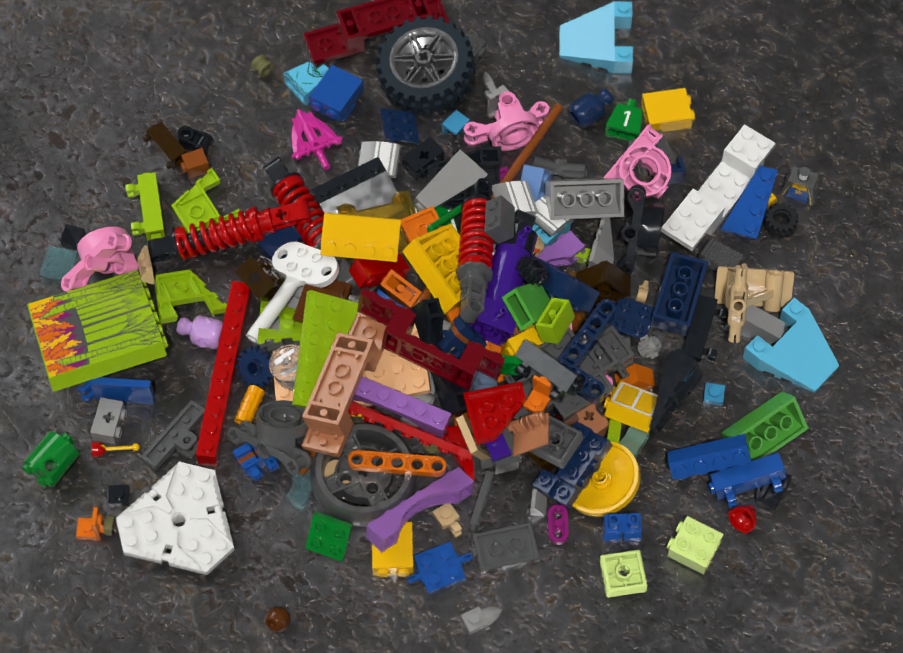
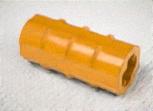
(249, 404)

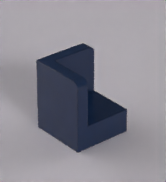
(677, 171)

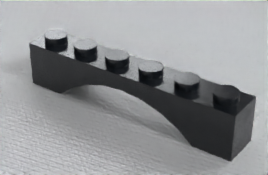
(430, 327)

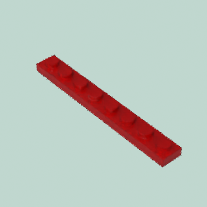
(408, 430)

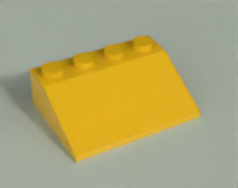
(436, 262)

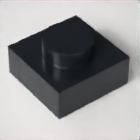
(118, 495)

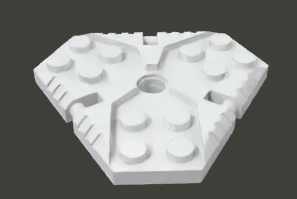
(185, 497)

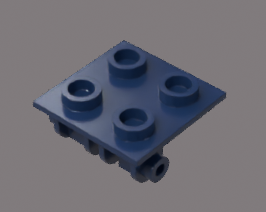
(399, 126)
(632, 318)

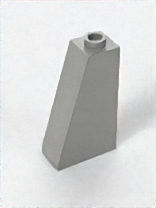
(451, 181)

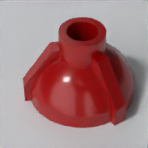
(743, 518)

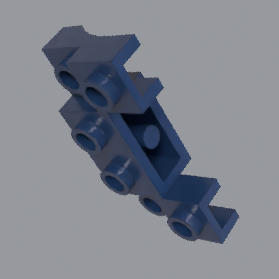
(575, 476)

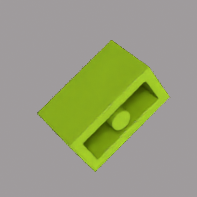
(555, 320)

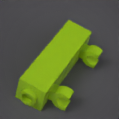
(151, 206)

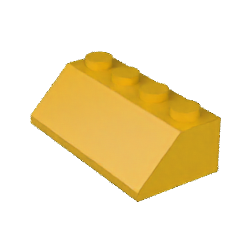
(360, 237)

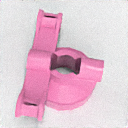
(512, 125)
(647, 156)
(101, 251)

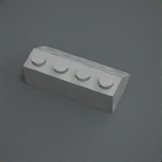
(585, 198)

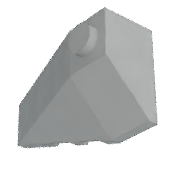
(603, 245)

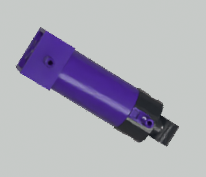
(496, 321)

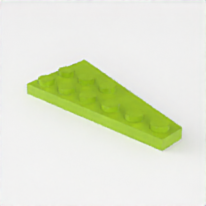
(322, 321)

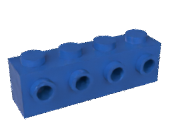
(709, 457)

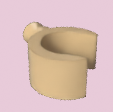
(643, 292)

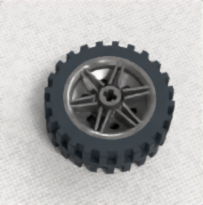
(445, 50)

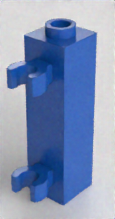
(747, 477)

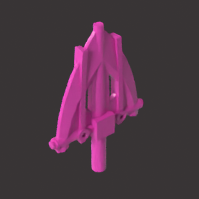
(307, 123)

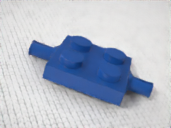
(439, 567)

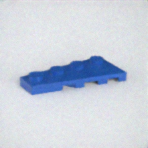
(751, 207)

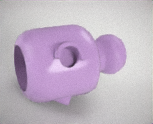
(203, 331)

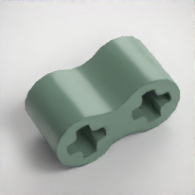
(634, 440)

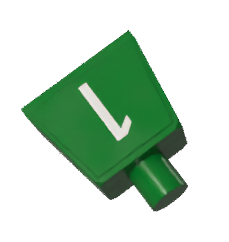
(625, 121)

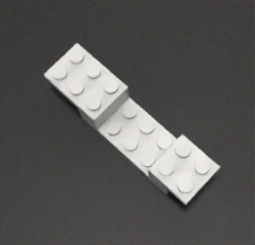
(706, 208)

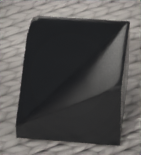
(72, 236)

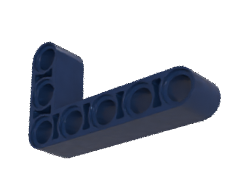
(583, 350)

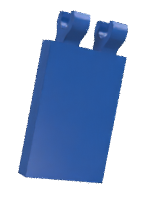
(118, 389)

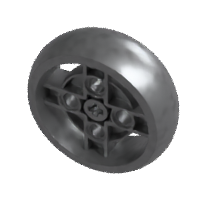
(330, 489)

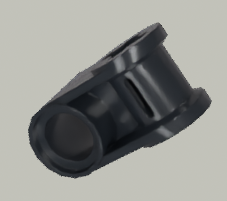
(196, 139)

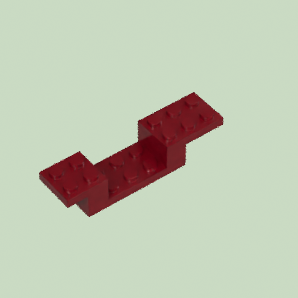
(363, 22)
(398, 340)

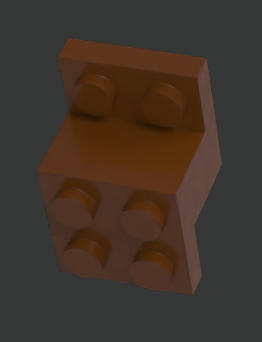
(336, 288)

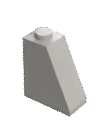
(761, 324)

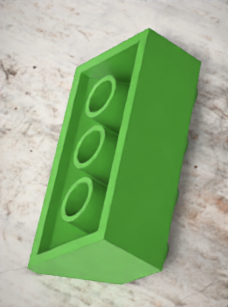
(770, 425)

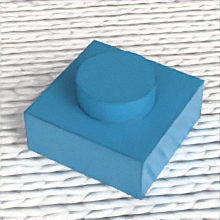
(714, 394)

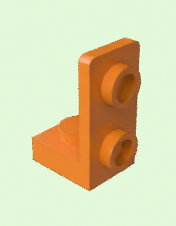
(539, 397)
(91, 527)

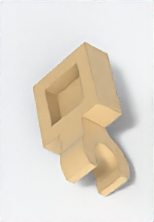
(448, 517)

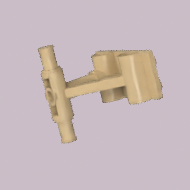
(750, 286)

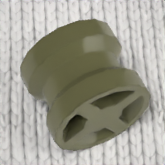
(262, 65)

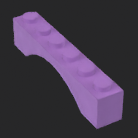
(562, 251)
(420, 413)
(449, 489)

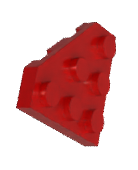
(493, 409)

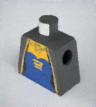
(801, 185)

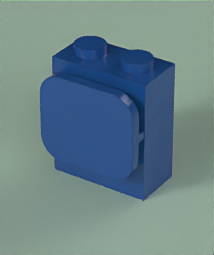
(336, 94)

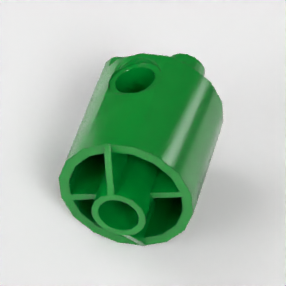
(56, 454)

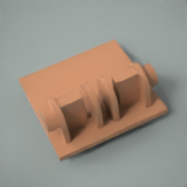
(530, 432)

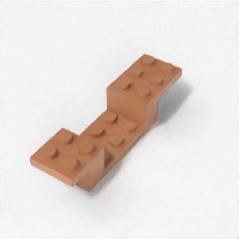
(337, 383)

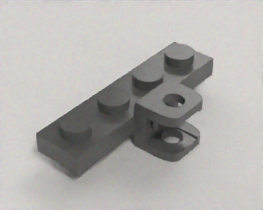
(176, 436)

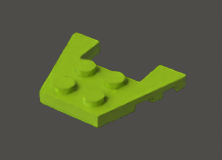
(196, 205)
(183, 288)
(287, 326)

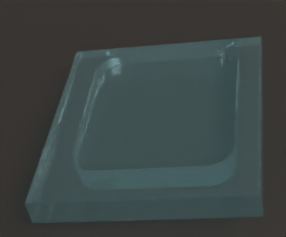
(57, 263)

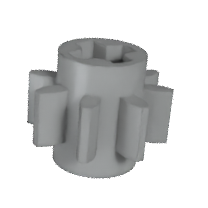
(649, 346)

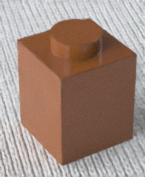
(194, 163)

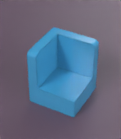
(455, 123)

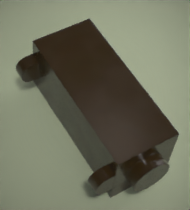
(165, 145)

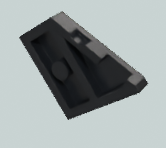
(768, 498)

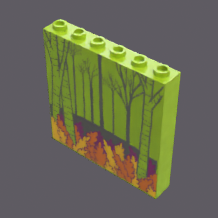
(97, 330)

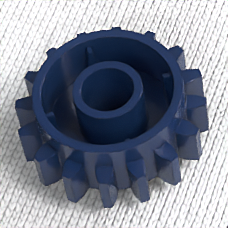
(250, 358)

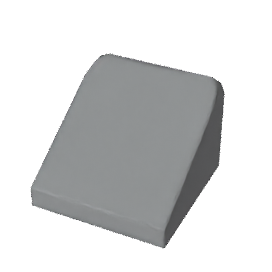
(538, 503)

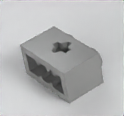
(108, 421)

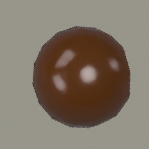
(277, 619)

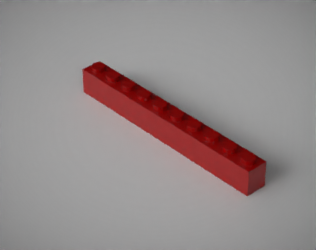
(224, 374)

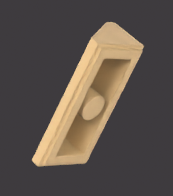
(145, 266)

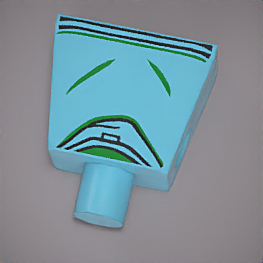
(304, 79)

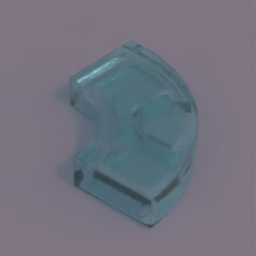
(300, 491)

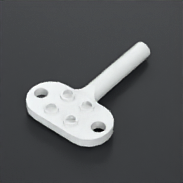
(300, 267)

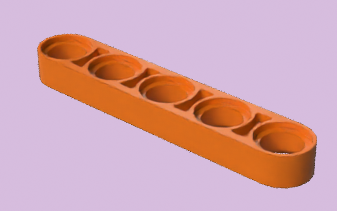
(406, 468)

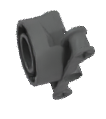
(275, 434)

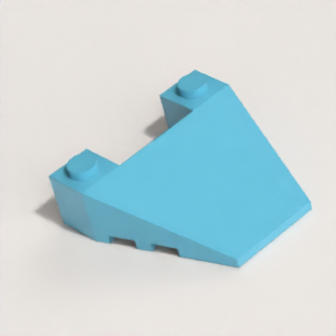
(593, 38)
(799, 355)

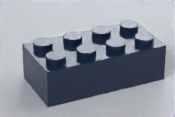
(567, 287)
(679, 294)

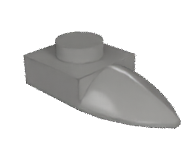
(489, 85)
(480, 618)

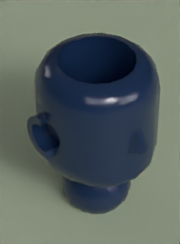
(590, 108)

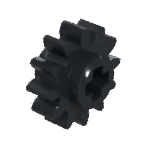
(532, 270)

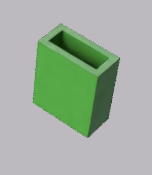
(526, 304)

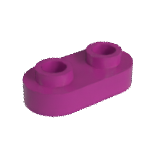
(558, 525)

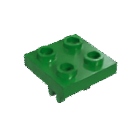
(328, 536)

